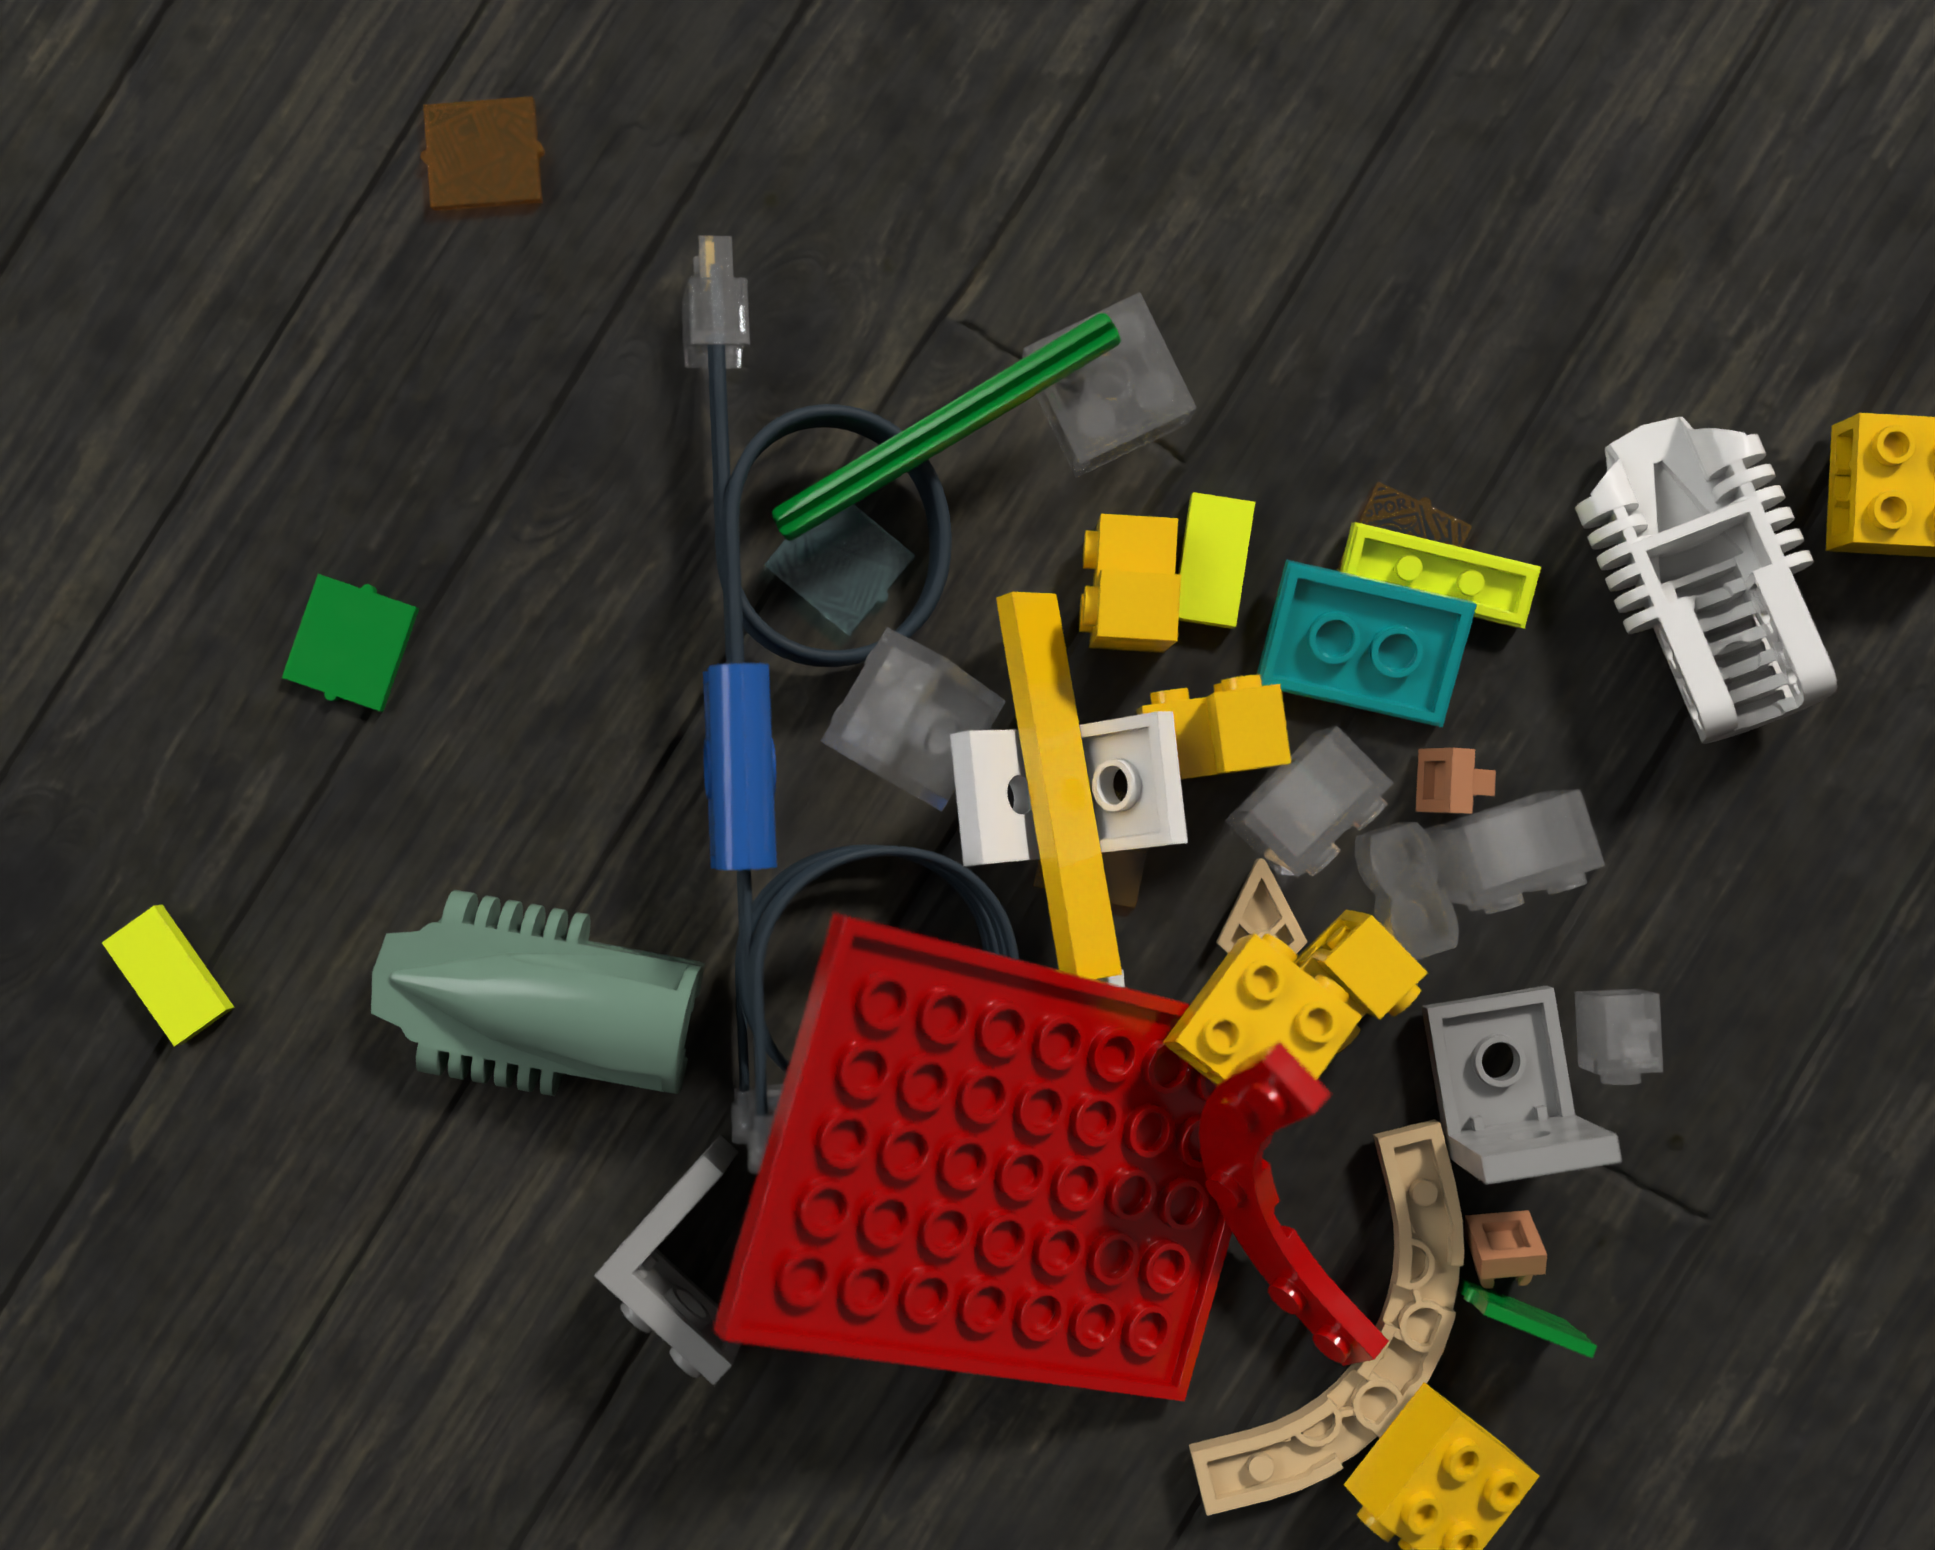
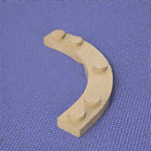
(1369, 1394)

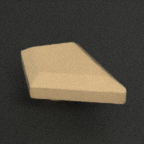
(1261, 910)

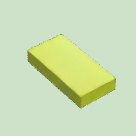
(1214, 559)
(168, 975)

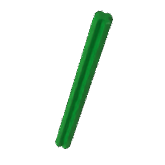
(946, 426)

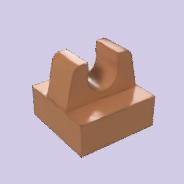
(1449, 781)
(1505, 1247)

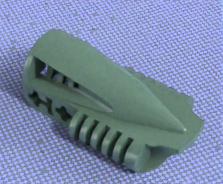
(530, 997)

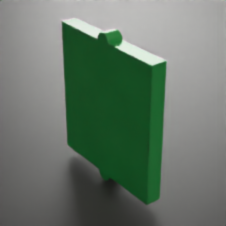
(350, 642)
(1526, 1317)

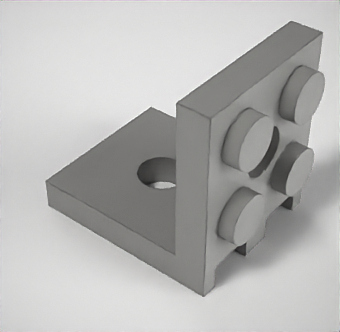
(1514, 1121)
(658, 1292)

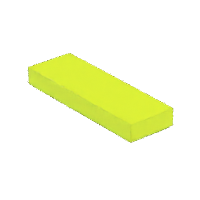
(1496, 584)

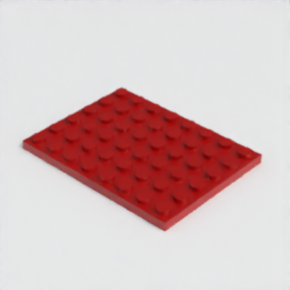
(982, 1175)

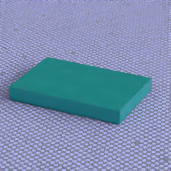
(1365, 643)

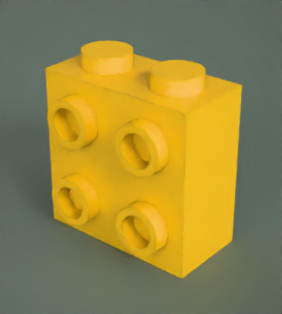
(1882, 485)
(1261, 1000)
(1438, 1479)

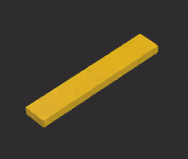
(1058, 785)

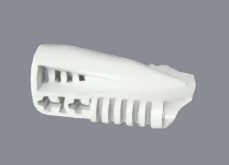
(1710, 572)

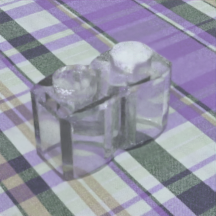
(1403, 874)

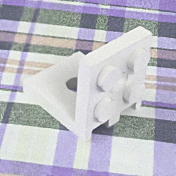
(1136, 744)

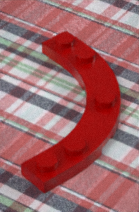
(1233, 1132)

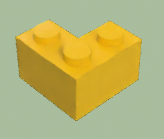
(1133, 584)
(1229, 730)
(1366, 964)

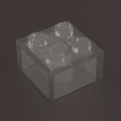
(1119, 397)
(904, 713)
(1311, 804)
(1515, 849)

